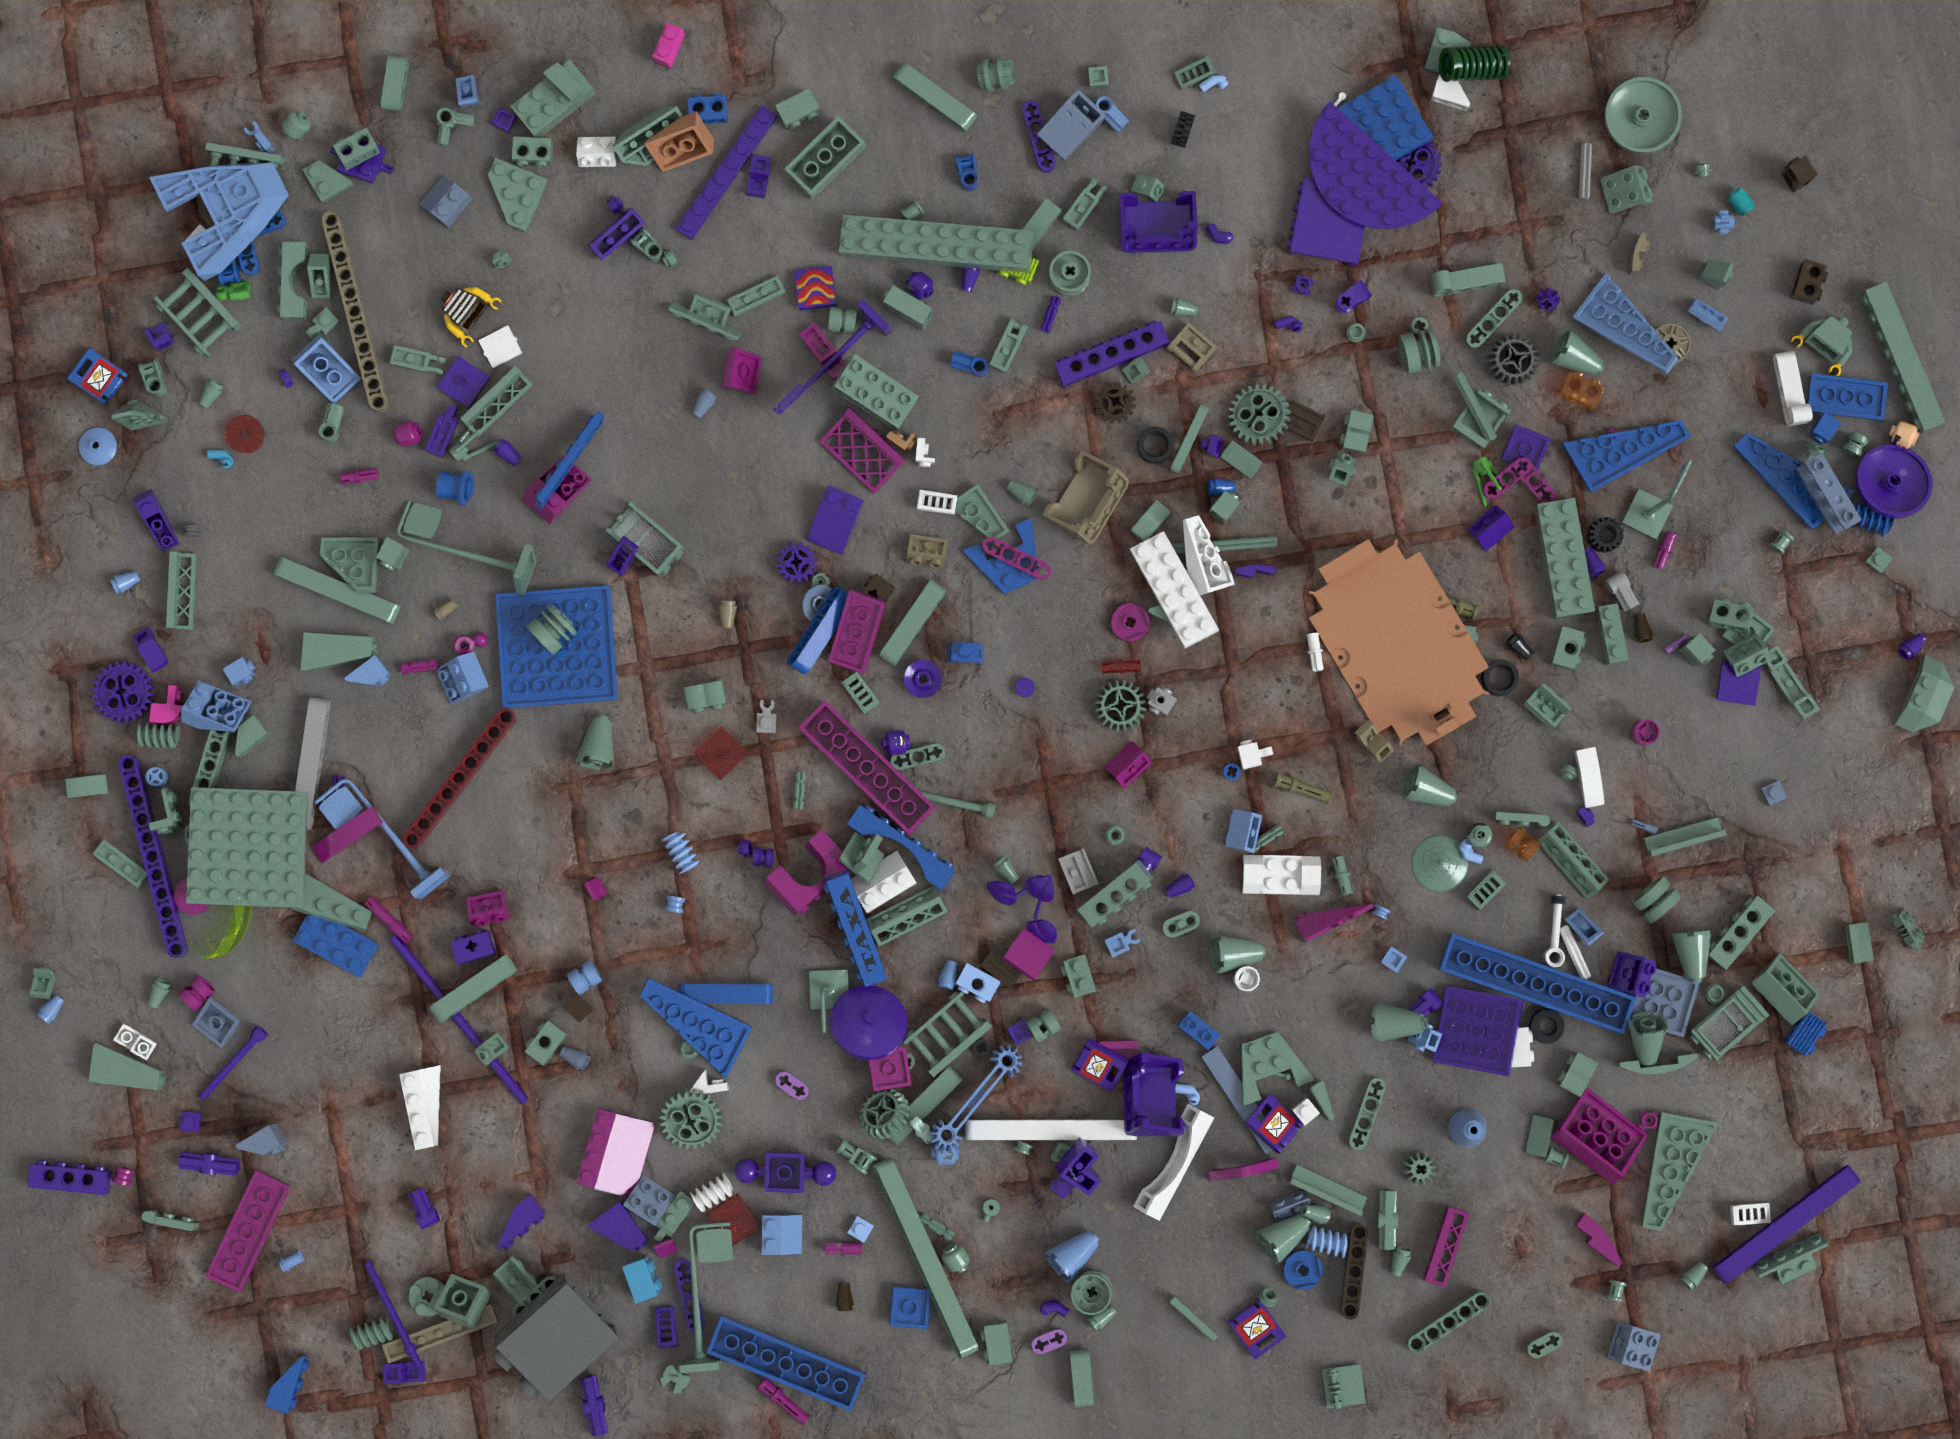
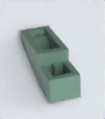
(1042, 220)

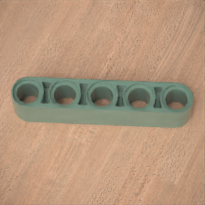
(934, 97)
(912, 623)
(210, 755)
(473, 989)
(928, 1101)
(1442, 1330)

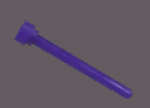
(258, 1034)

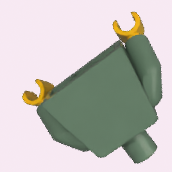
(1830, 339)

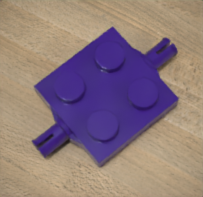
(369, 168)

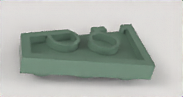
(980, 512)

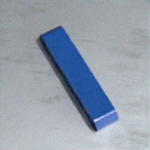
(818, 631)
(729, 993)

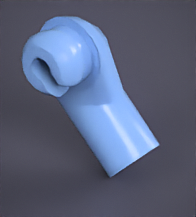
(1219, 80)
(1468, 854)
(1189, 1091)

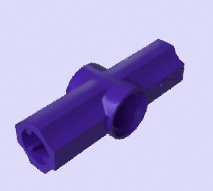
(209, 1163)
(594, 1405)

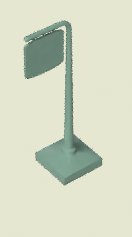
(1648, 513)
(423, 522)
(825, 990)
(712, 1246)

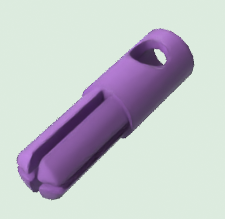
(1674, 645)

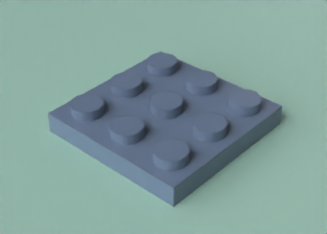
(1670, 997)

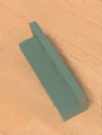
(491, 396)
(174, 591)
(1683, 837)
(1571, 862)
(905, 912)
(1328, 1190)

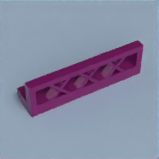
(1439, 1244)

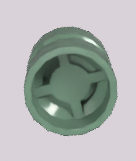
(843, 320)
(1049, 1021)

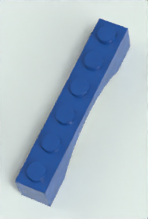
(868, 824)

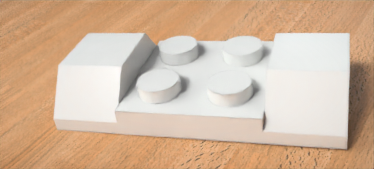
(1281, 874)

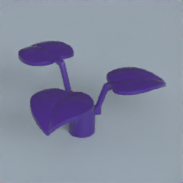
(1038, 887)

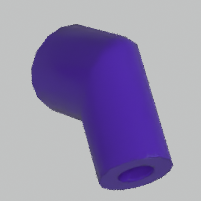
(1218, 236)
(1289, 322)
(1053, 1306)

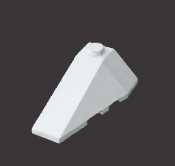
(1202, 558)

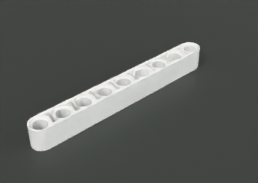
(1046, 1130)

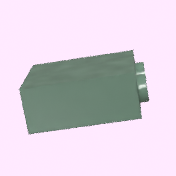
(907, 307)

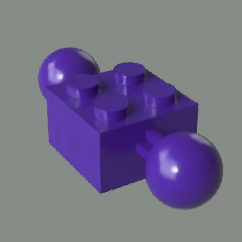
(785, 1172)

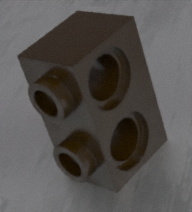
(1798, 173)
(1804, 279)

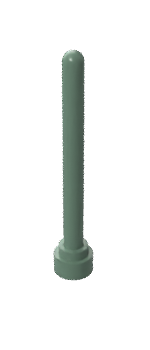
(986, 809)

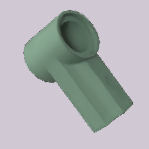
(332, 421)

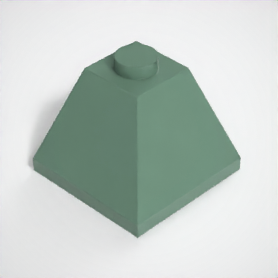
(1442, 39)

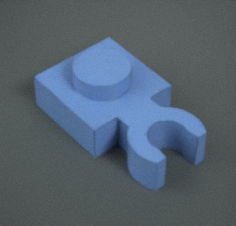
(1119, 944)

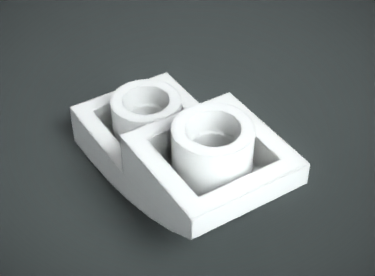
(135, 1041)

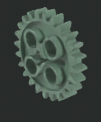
(1246, 405)
(674, 1124)

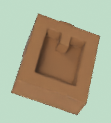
(898, 441)

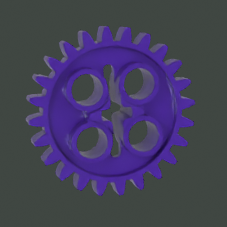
(1427, 168)
(140, 688)

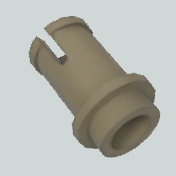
(445, 609)

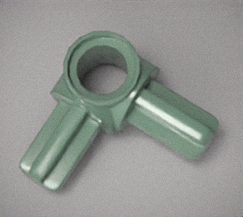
(456, 118)

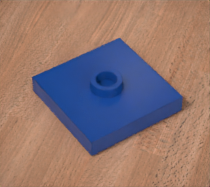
(909, 1308)

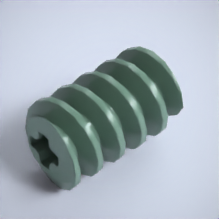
(158, 737)
(372, 1334)

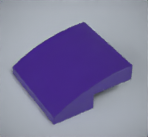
(1738, 689)

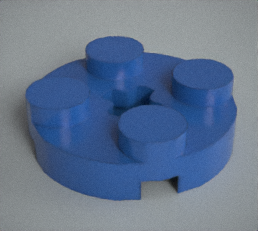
(1296, 1279)

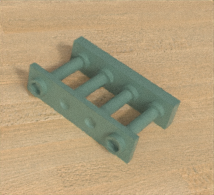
(236, 154)
(215, 309)
(950, 1052)

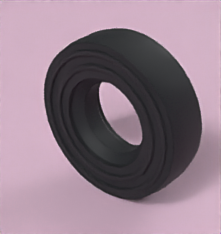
(1558, 1023)

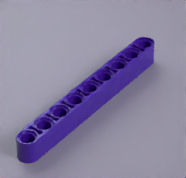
(1786, 1224)

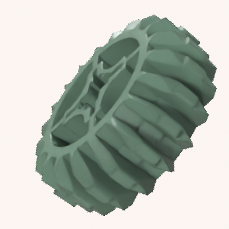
(1117, 689)
(888, 1119)

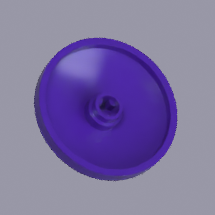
(1893, 481)
(868, 1022)

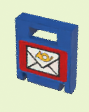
(100, 377)

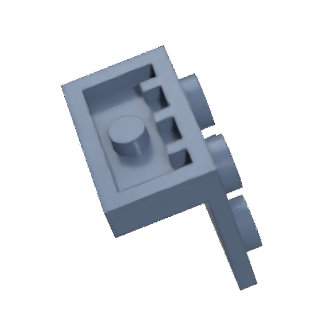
(1633, 1346)

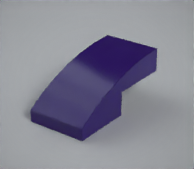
(758, 176)
(1249, 571)
(403, 1372)

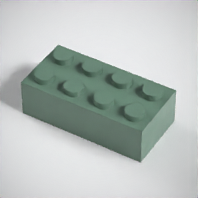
(546, 106)
(825, 158)

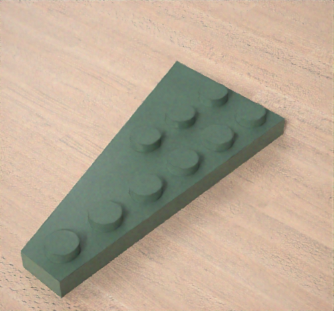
(1675, 1156)

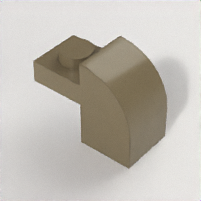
(1373, 741)

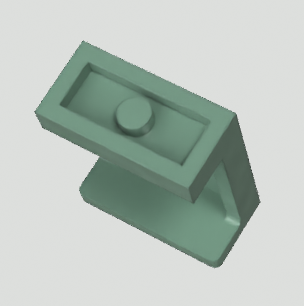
(1467, 426)

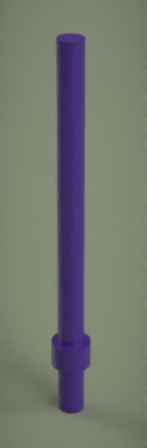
(410, 1347)

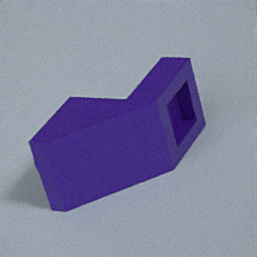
(150, 650)

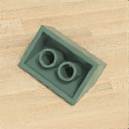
(1785, 989)

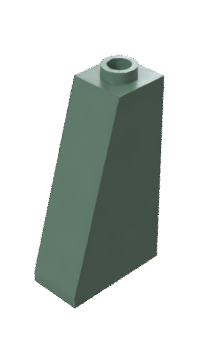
(332, 650)
(121, 1069)

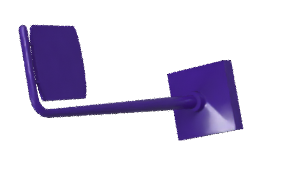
(872, 320)

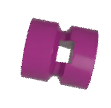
(1645, 732)
(197, 992)

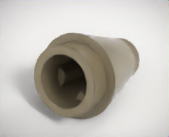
(727, 613)

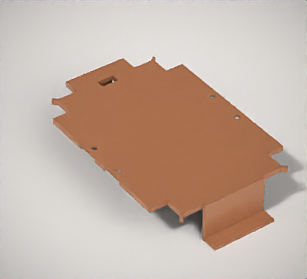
(1398, 641)

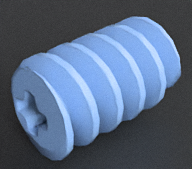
(680, 851)
(1327, 1241)

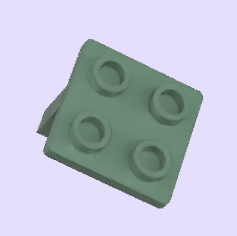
(862, 855)

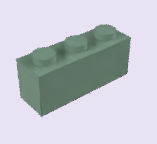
(1611, 634)

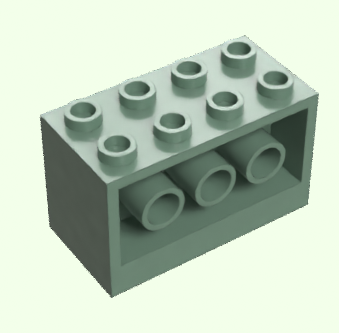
(874, 392)

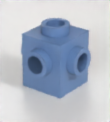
(1428, 1039)

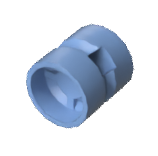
(584, 977)

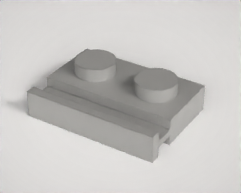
(1078, 871)

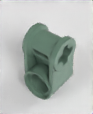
(645, 243)
(153, 374)

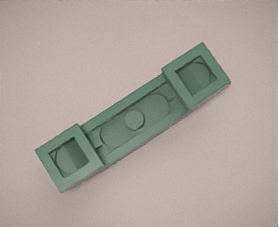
(1789, 684)
(1680, 1061)

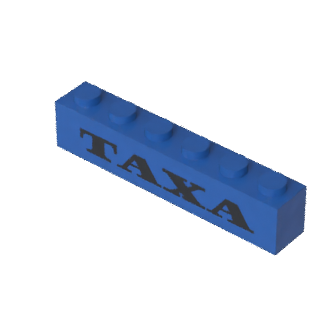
(855, 927)

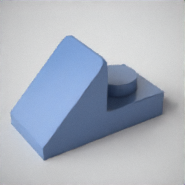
(467, 91)
(1584, 927)

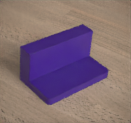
(1491, 527)

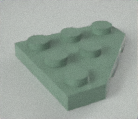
(516, 192)
(353, 560)

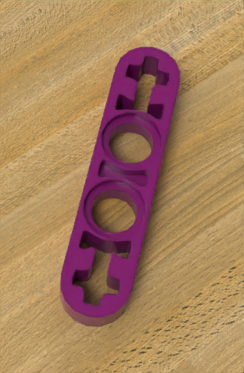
(1015, 561)

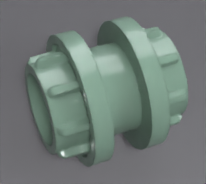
(995, 74)

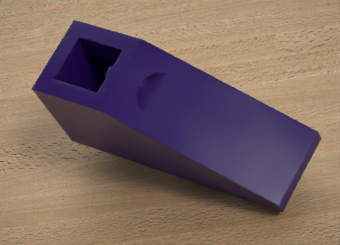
(156, 520)
(523, 1215)

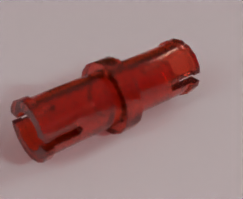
(1121, 666)

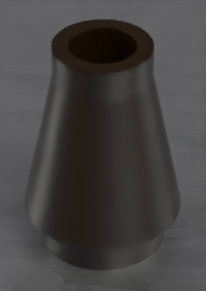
(1643, 631)
(844, 1298)

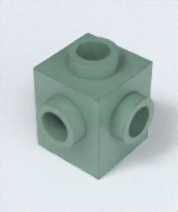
(1342, 468)

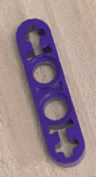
(1034, 138)
(687, 1296)

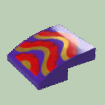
(815, 288)

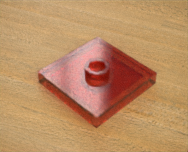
(721, 753)

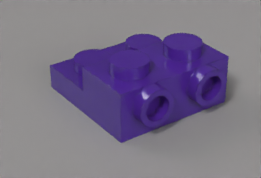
(1632, 974)

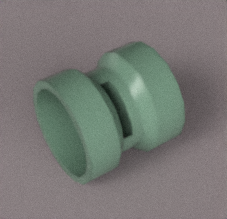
(1855, 444)

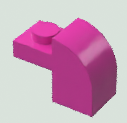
(169, 712)

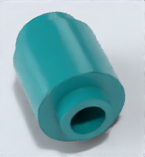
(1741, 201)

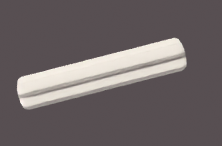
(1574, 952)

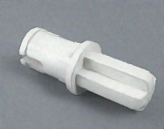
(1315, 652)

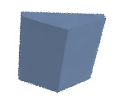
(216, 1022)

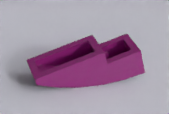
(1598, 1238)

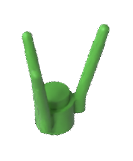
(1485, 467)

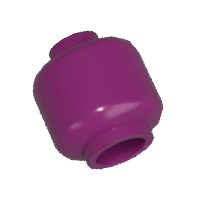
(407, 433)

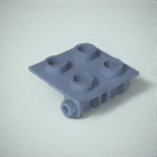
(649, 1200)

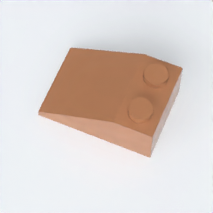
(681, 142)

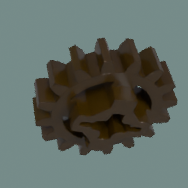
(1105, 395)

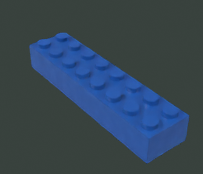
(786, 1362)

